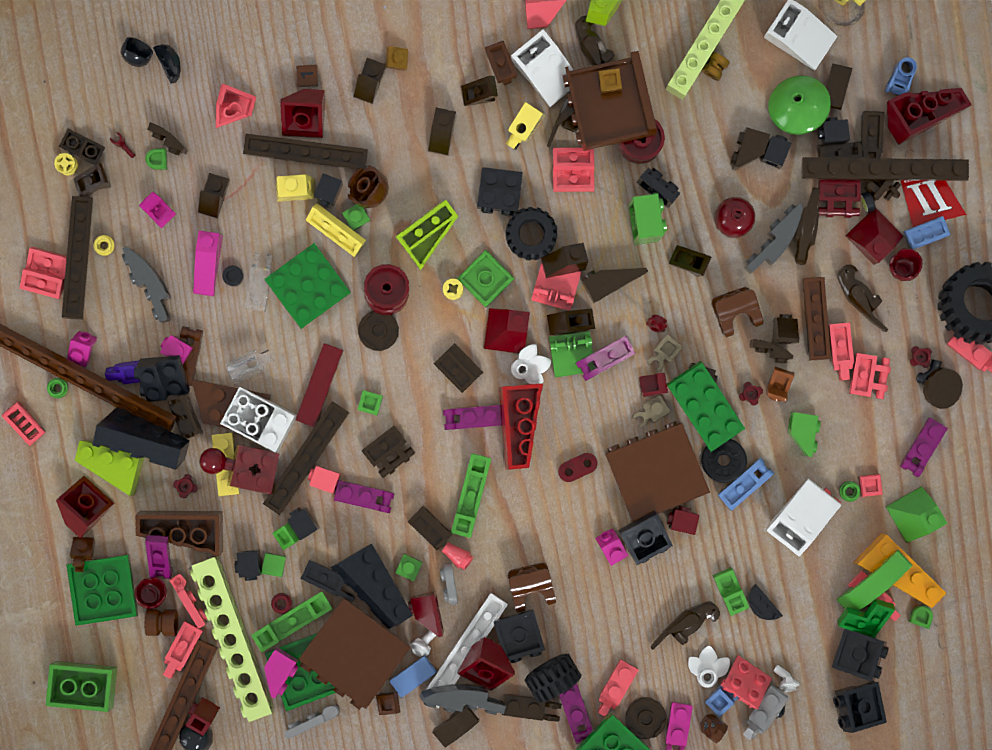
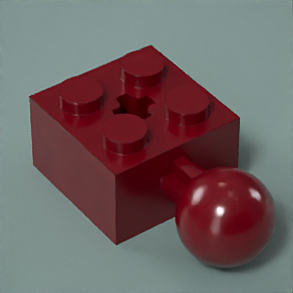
(214, 461)

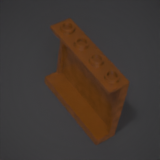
(610, 116)
(657, 471)
(353, 654)

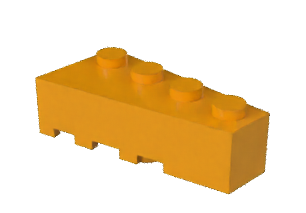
(913, 583)

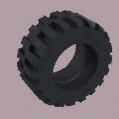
(954, 307)

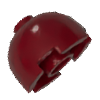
(726, 216)

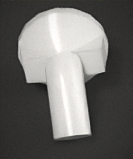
(420, 646)
(788, 683)

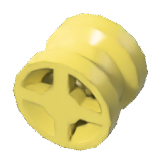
(63, 161)
(452, 291)

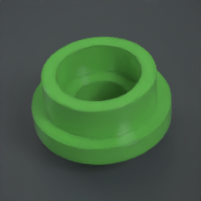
(51, 388)
(856, 491)

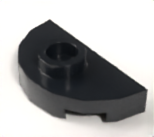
(169, 61)
(762, 605)

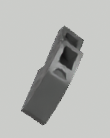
(782, 234)
(145, 275)
(456, 695)

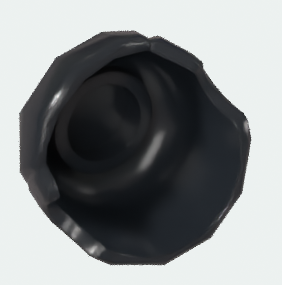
(136, 52)
(194, 741)

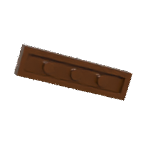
(816, 318)

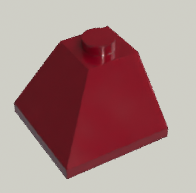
(303, 113)
(874, 236)
(506, 330)
(83, 506)
(427, 612)
(486, 664)

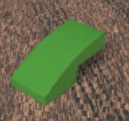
(731, 591)

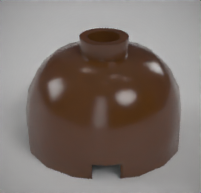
(368, 187)

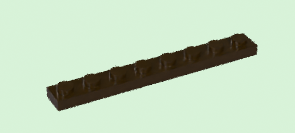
(885, 169)

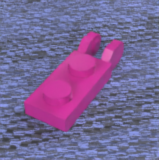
(678, 725)

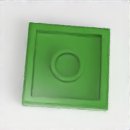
(485, 278)

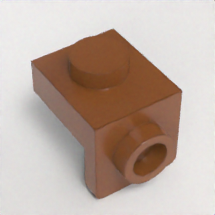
(779, 384)

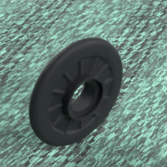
(729, 472)

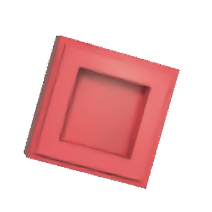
(870, 485)

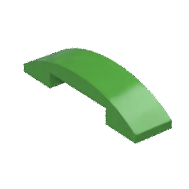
(471, 495)
(876, 583)
(291, 621)

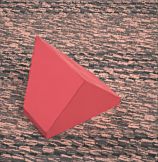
(541, 12)
(233, 105)

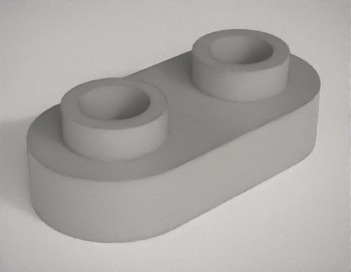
(447, 575)

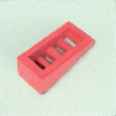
(23, 412)

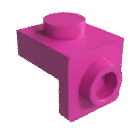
(157, 209)
(173, 346)
(81, 348)
(611, 546)

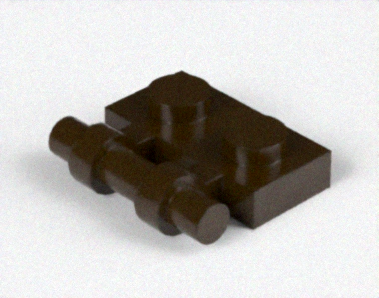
(383, 447)

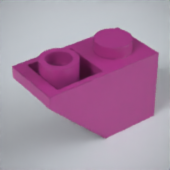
(278, 669)

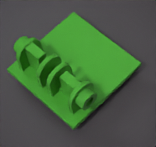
(568, 350)

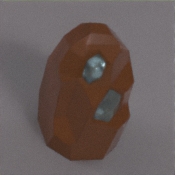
(713, 727)

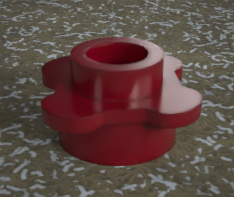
(657, 323)
(926, 355)
(748, 387)
(179, 485)

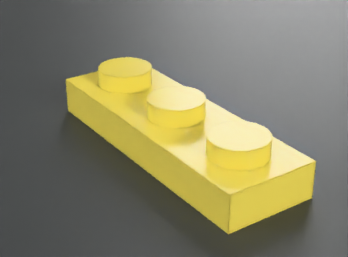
(335, 230)
(226, 444)

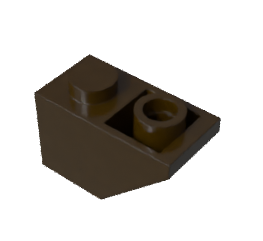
(751, 147)

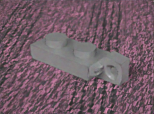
(763, 717)

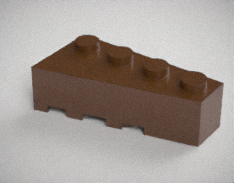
(184, 528)

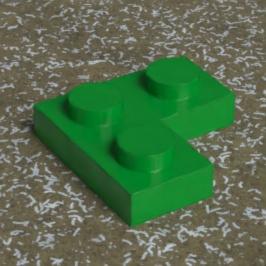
(869, 621)

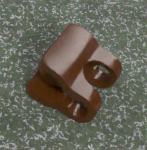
(733, 303)
(530, 579)

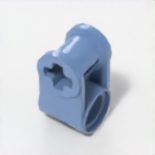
(900, 81)

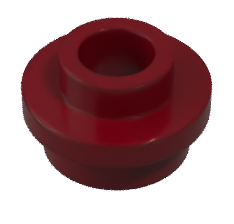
(275, 606)

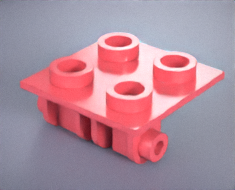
(556, 290)
(746, 682)

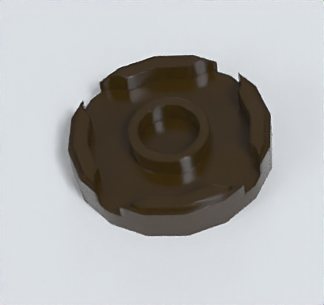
(378, 331)
(943, 388)
(646, 718)

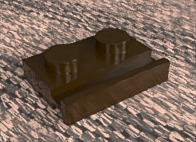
(458, 368)

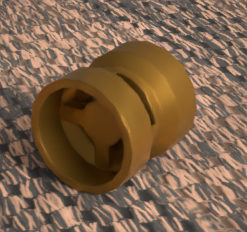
(715, 66)

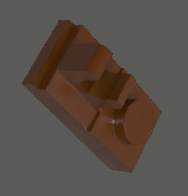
(501, 62)

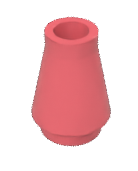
(459, 557)

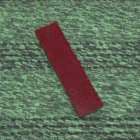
(319, 385)

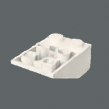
(801, 34)
(543, 67)
(259, 419)
(803, 517)

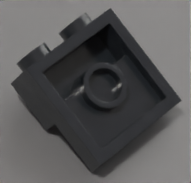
(654, 184)
(499, 191)
(161, 377)
(645, 538)
(519, 636)
(860, 655)
(860, 707)

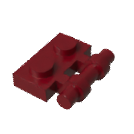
(839, 191)

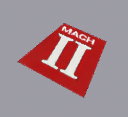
(930, 201)

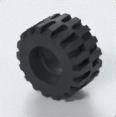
(525, 216)
(553, 678)

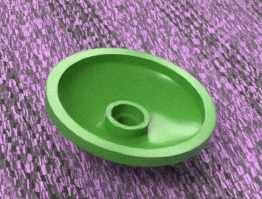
(805, 114)

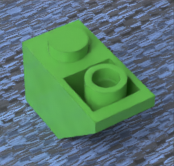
(803, 430)

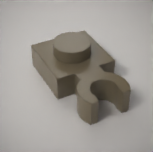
(665, 350)
(654, 410)

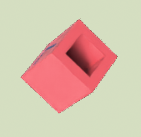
(324, 479)

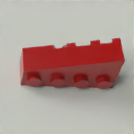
(519, 417)

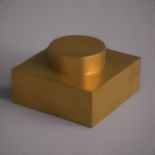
(396, 58)
(610, 80)

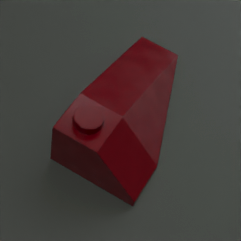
(918, 112)

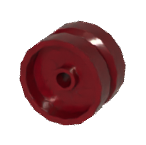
(643, 152)
(389, 301)

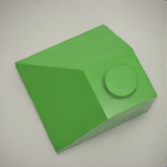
(916, 515)

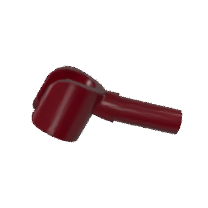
(121, 143)

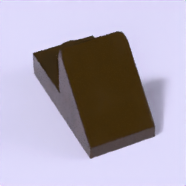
(369, 80)
(479, 91)
(91, 180)
(213, 195)
(690, 260)

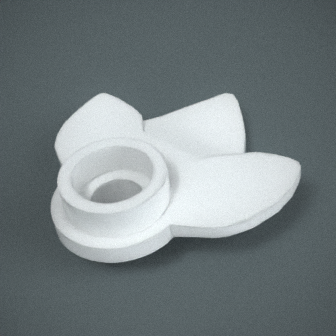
(533, 365)
(710, 664)

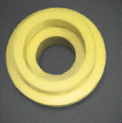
(98, 242)

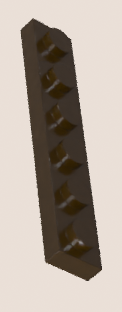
(305, 151)
(77, 258)
(306, 458)

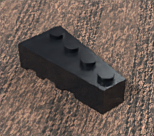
(141, 438)
(374, 585)

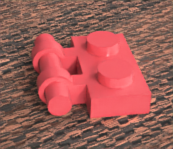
(863, 376)

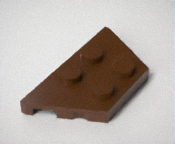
(215, 400)

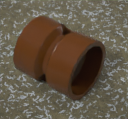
(159, 622)

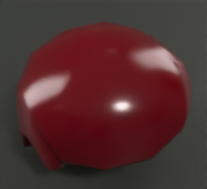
(906, 264)
(150, 593)

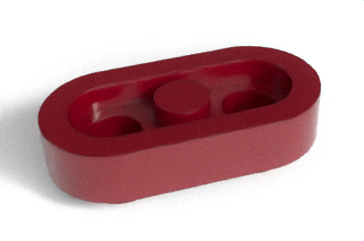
(577, 467)

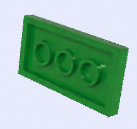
(705, 406)

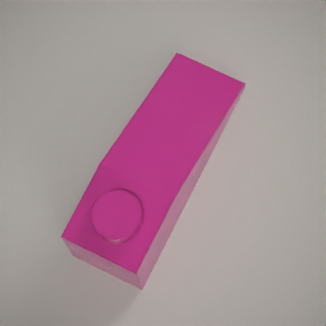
(207, 262)

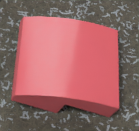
(573, 170)
(44, 273)

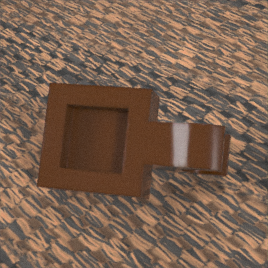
(81, 550)

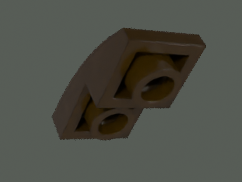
(838, 84)
(174, 145)
(81, 146)
(778, 353)
(455, 726)

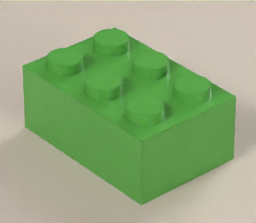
(646, 219)
(81, 686)

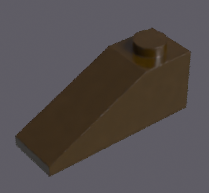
(608, 281)

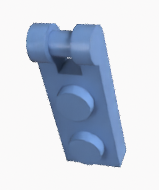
(745, 485)

